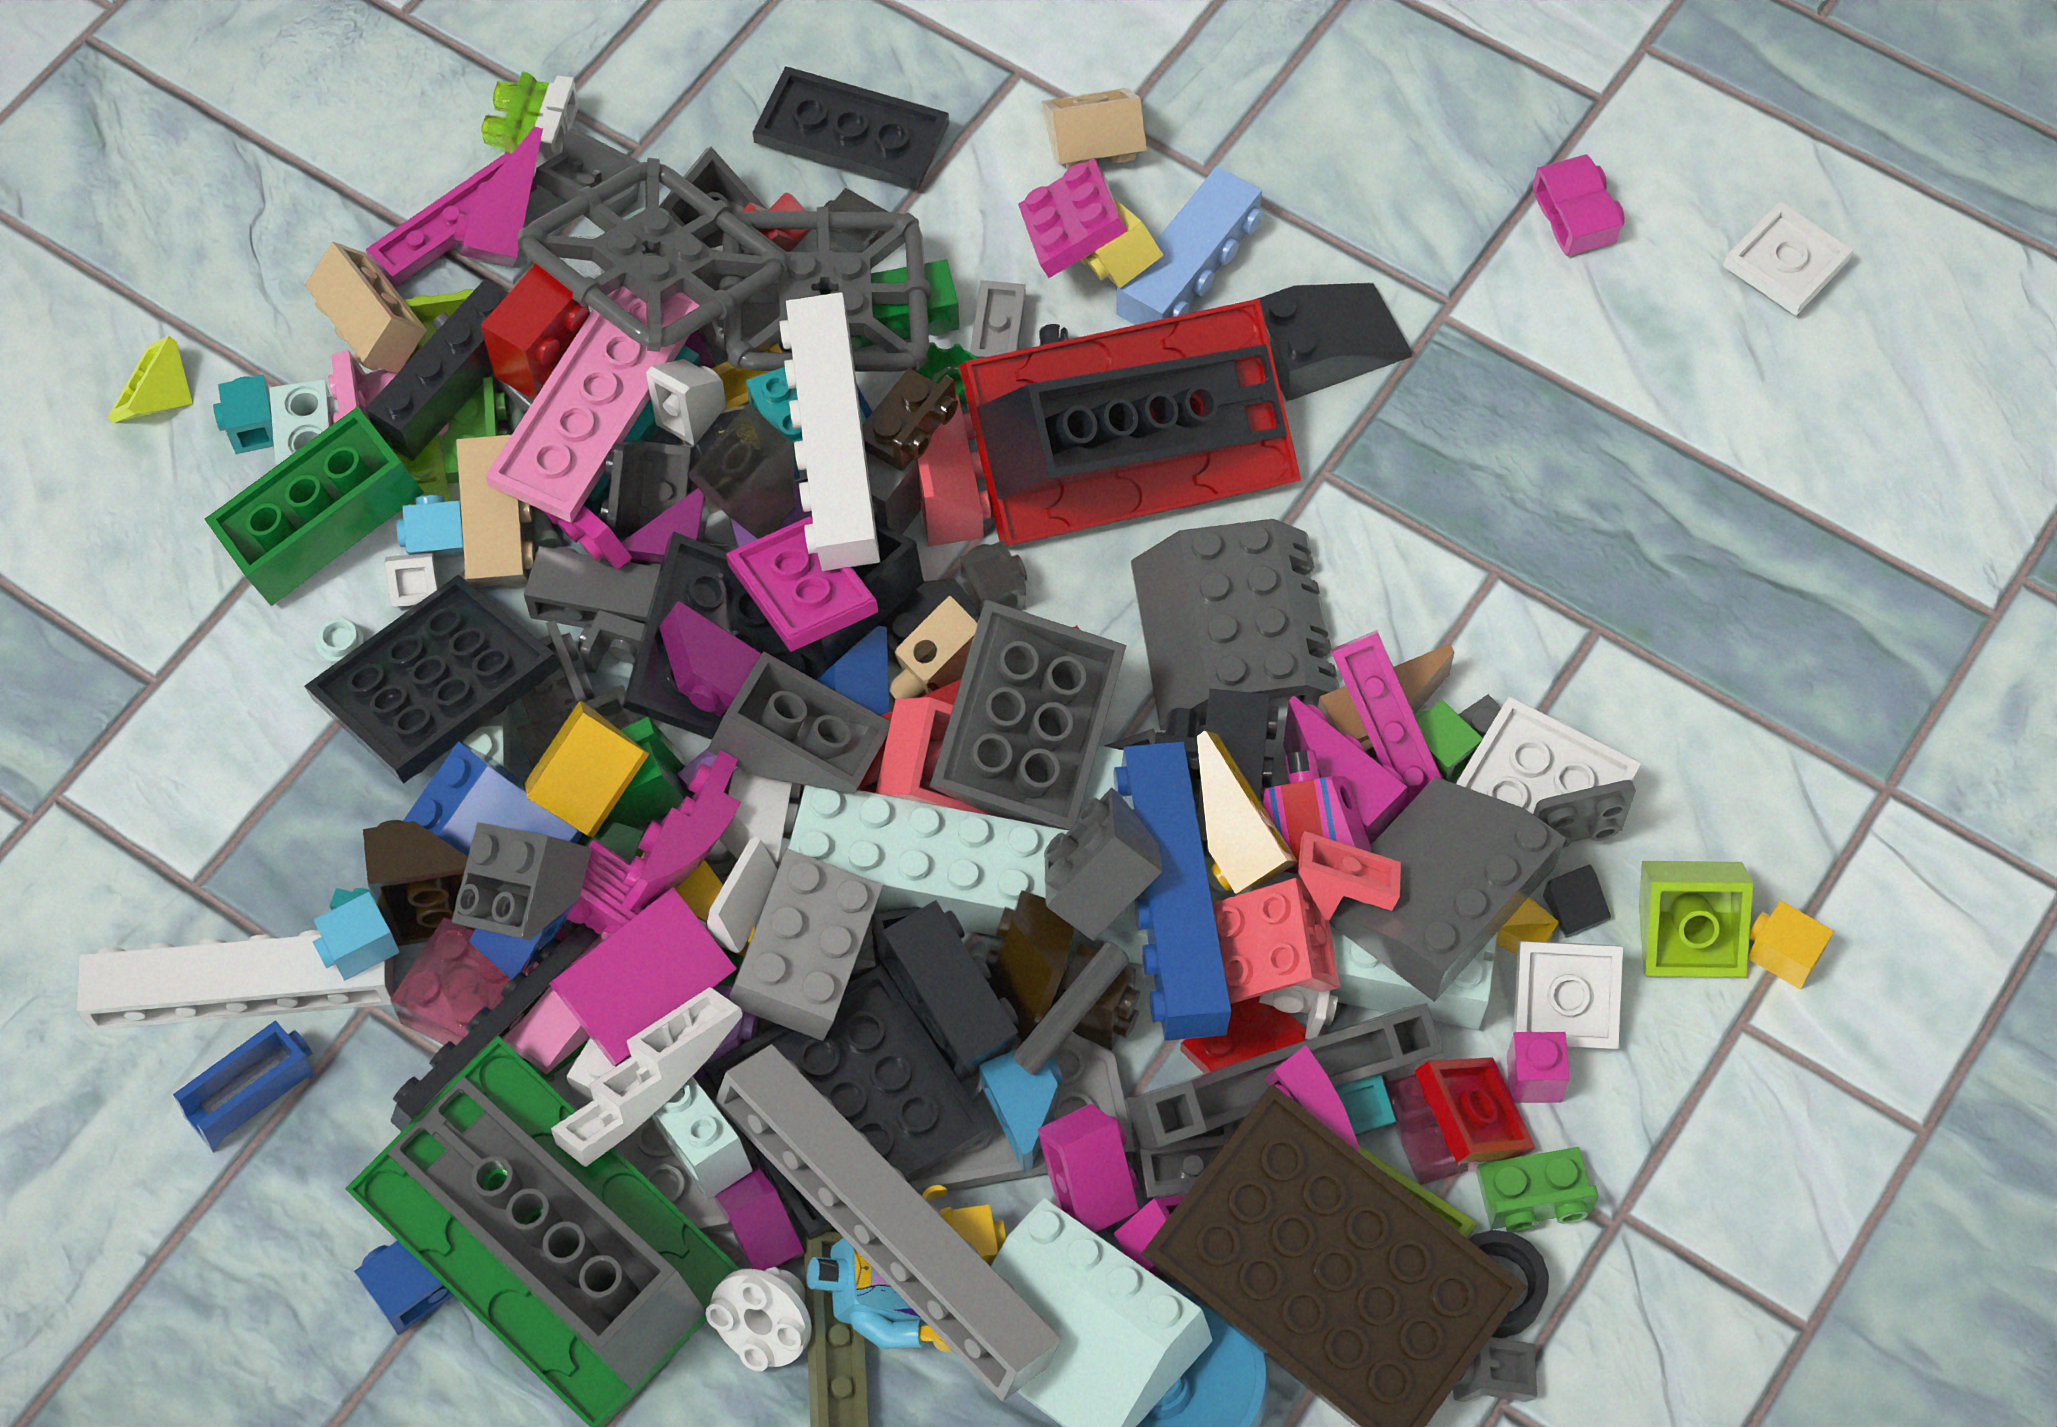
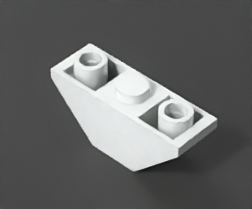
(762, 813)

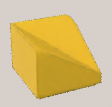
(1527, 924)

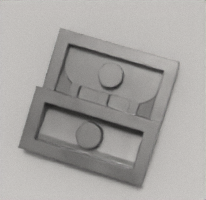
(1176, 1165)

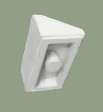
(742, 897)

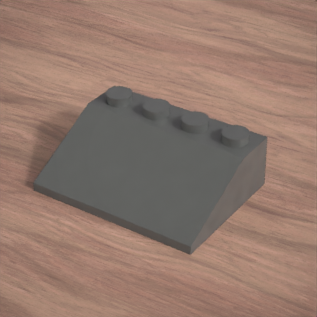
(1027, 717)
(1461, 879)

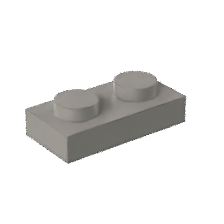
(998, 318)

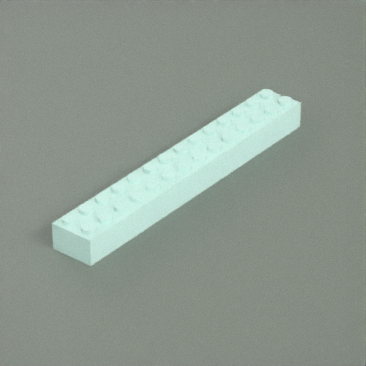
(984, 861)

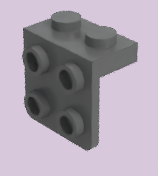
(1588, 812)

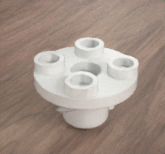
(761, 1316)

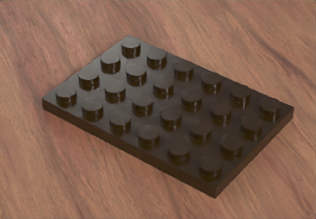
(1333, 1268)

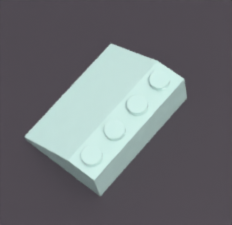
(1117, 1322)

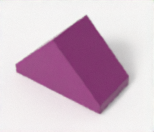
(685, 517)
(759, 1221)

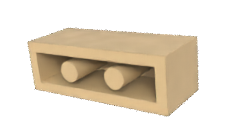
(365, 308)
(491, 519)

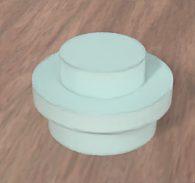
(337, 639)

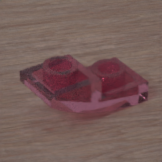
(1420, 1132)

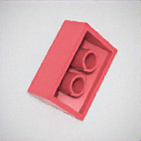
(948, 484)

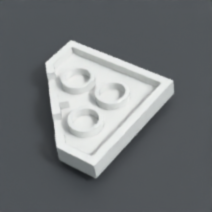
(1538, 757)

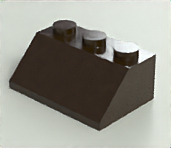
(412, 878)

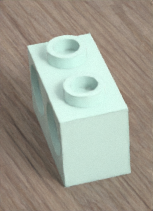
(288, 409)
(702, 1139)

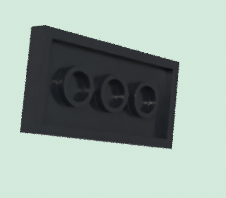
(851, 128)

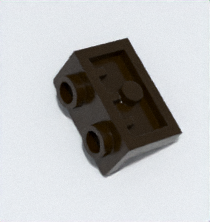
(908, 417)

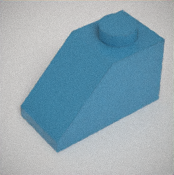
(1021, 1102)

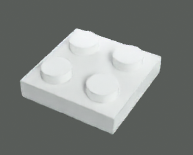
(1788, 258)
(1570, 991)

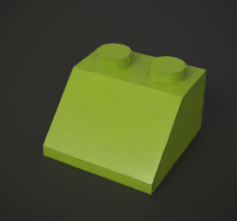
(1695, 918)

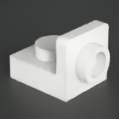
(1298, 998)

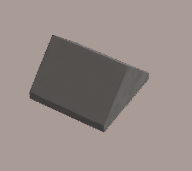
(718, 182)

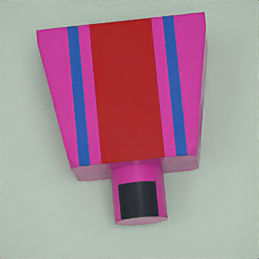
(1314, 806)

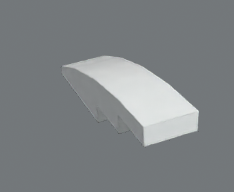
(659, 1065)

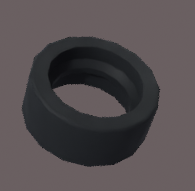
(1532, 1264)

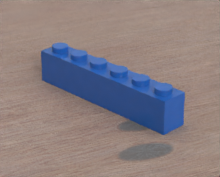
(1177, 905)

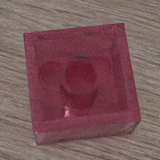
(448, 985)

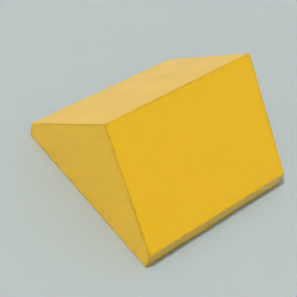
(584, 770)

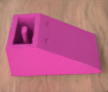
(1375, 788)

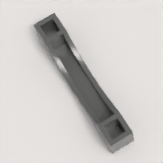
(1233, 1090)

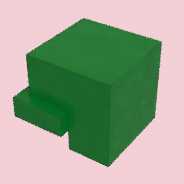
(656, 783)

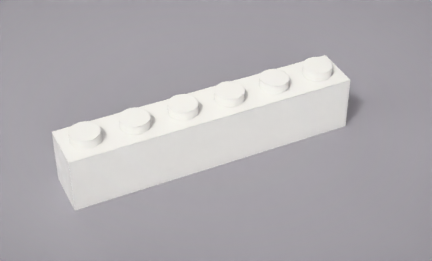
(831, 432)
(220, 982)

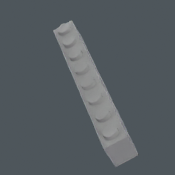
(888, 1222)

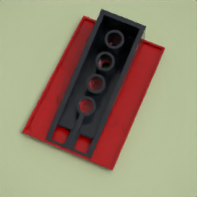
(1129, 422)

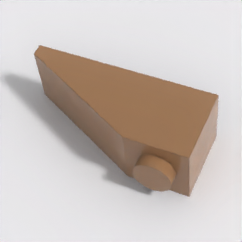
(1419, 679)

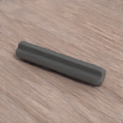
(1071, 1008)

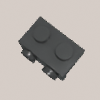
(586, 163)
(564, 686)

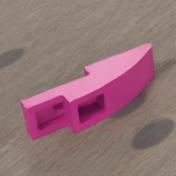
(684, 835)

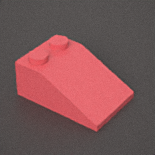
(913, 750)

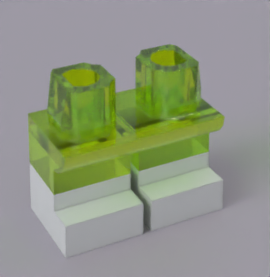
(530, 105)

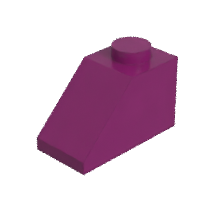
(705, 659)

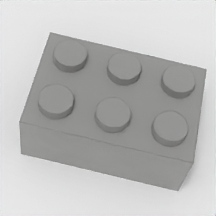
(805, 944)

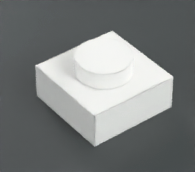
(410, 578)

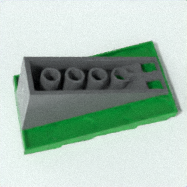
(556, 1258)

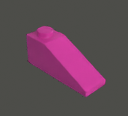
(500, 208)

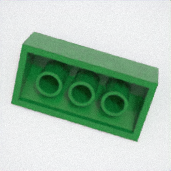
(313, 506)

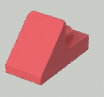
(1343, 870)

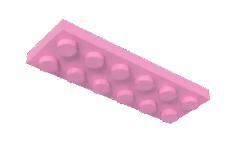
(583, 411)

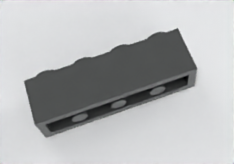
(575, 587)

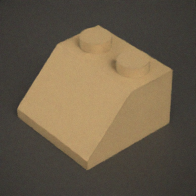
(1095, 126)

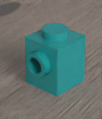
(245, 413)

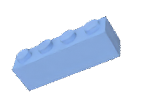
(1193, 249)

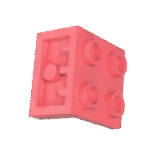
(1274, 941)

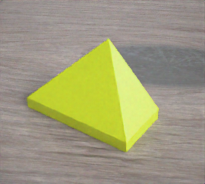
(154, 384)

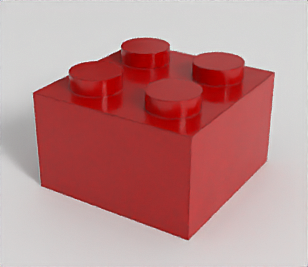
(532, 331)

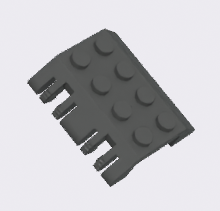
(1232, 615)

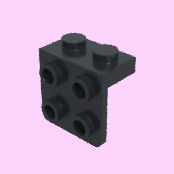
(644, 482)

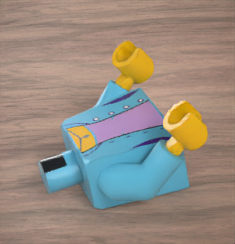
(868, 1300)

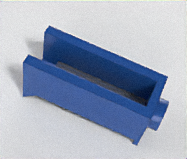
(244, 1083)

